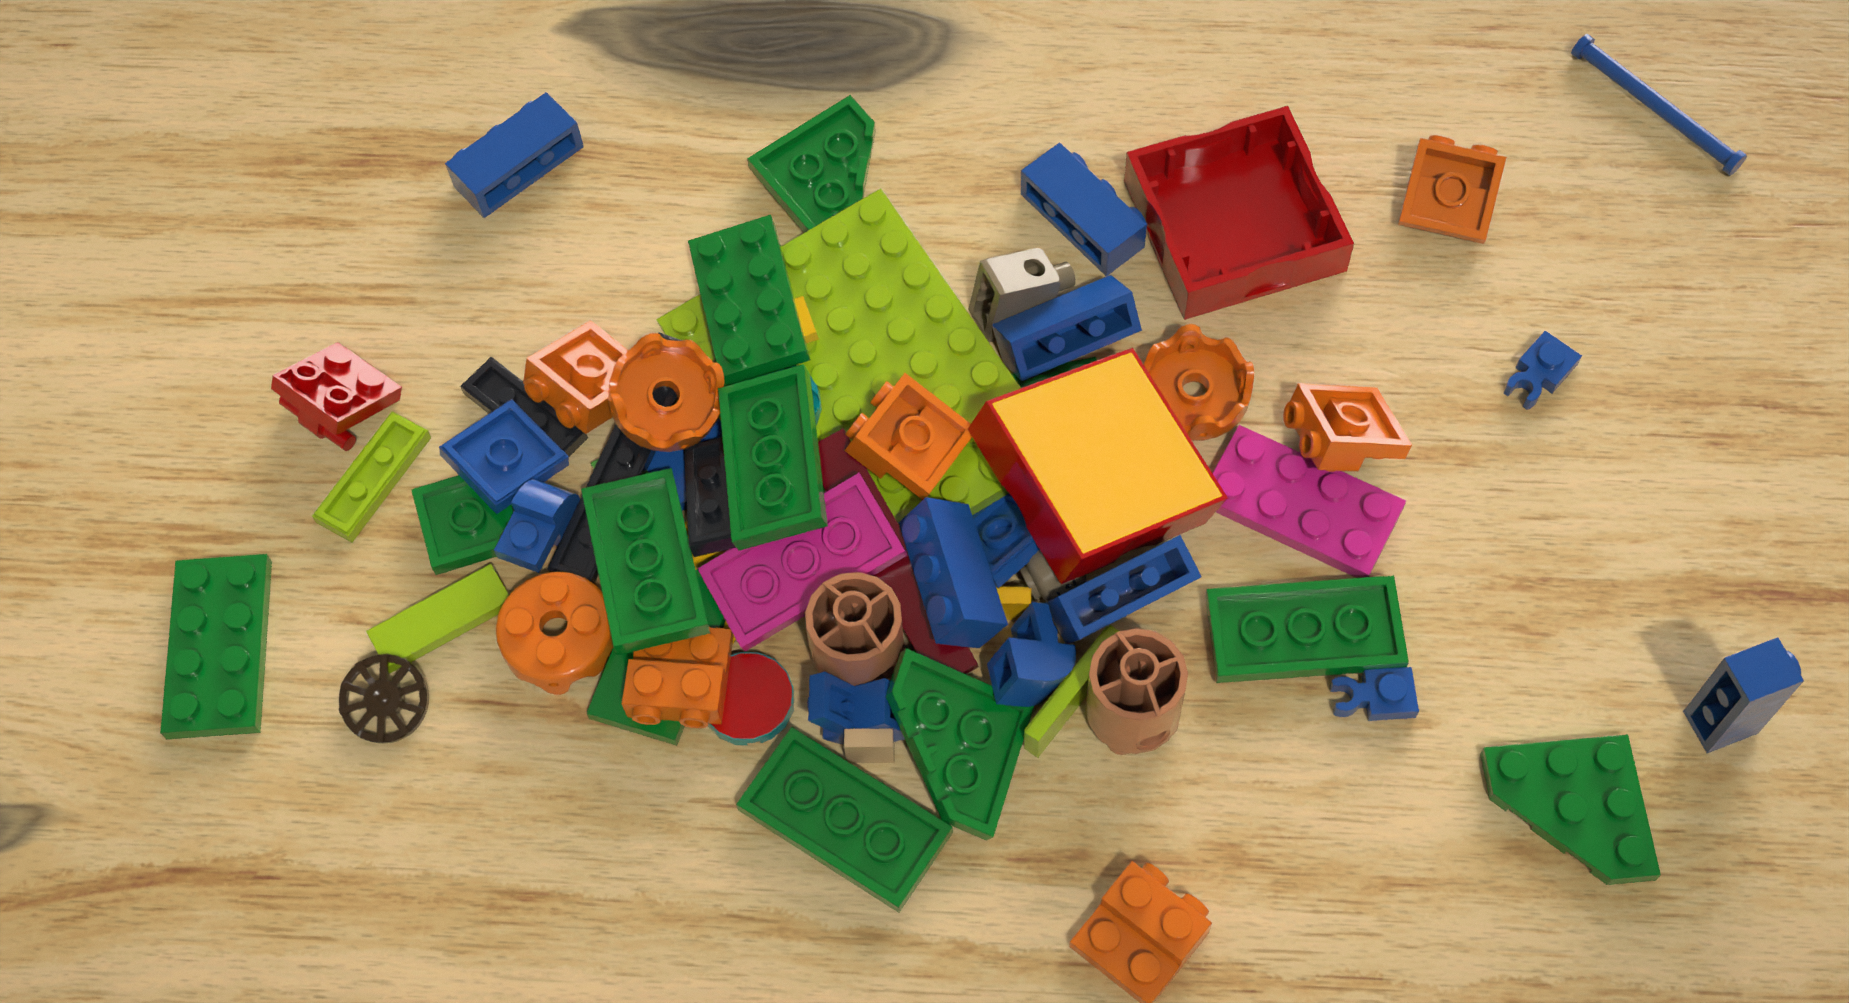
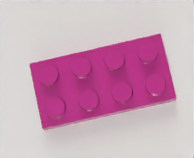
(1305, 507)
(772, 583)

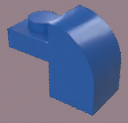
(536, 524)
(1032, 661)
(842, 706)

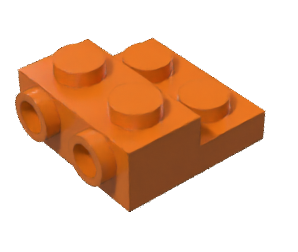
(1452, 189)
(575, 376)
(1344, 426)
(908, 436)
(680, 681)
(1142, 932)

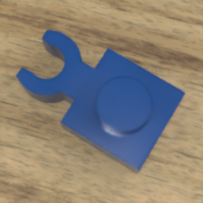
(1543, 365)
(1383, 692)

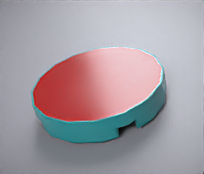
(756, 700)

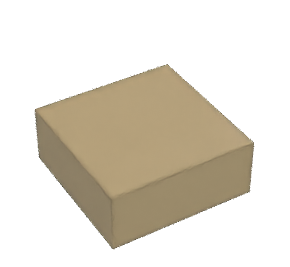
(869, 745)

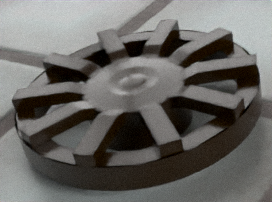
(383, 698)

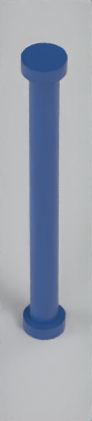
(1657, 103)

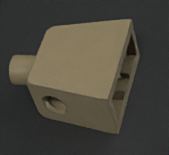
(1014, 284)

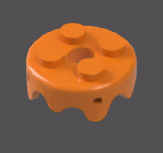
(672, 364)
(1216, 365)
(560, 659)

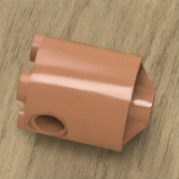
(855, 628)
(1136, 691)

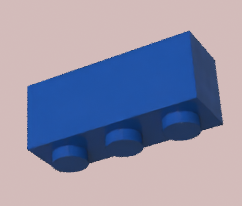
(514, 154)
(1083, 208)
(1067, 327)
(952, 573)
(1123, 590)
(1743, 694)

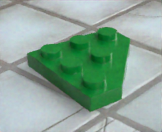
(819, 164)
(957, 739)
(1579, 800)

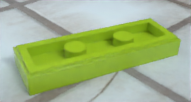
(371, 477)
(440, 617)
(1062, 702)

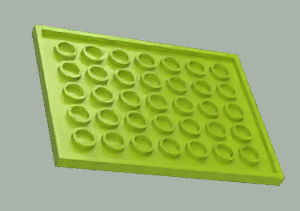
(880, 316)

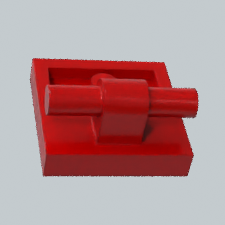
(334, 393)

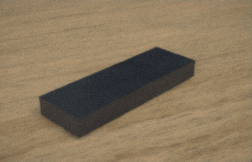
(496, 385)
(707, 498)

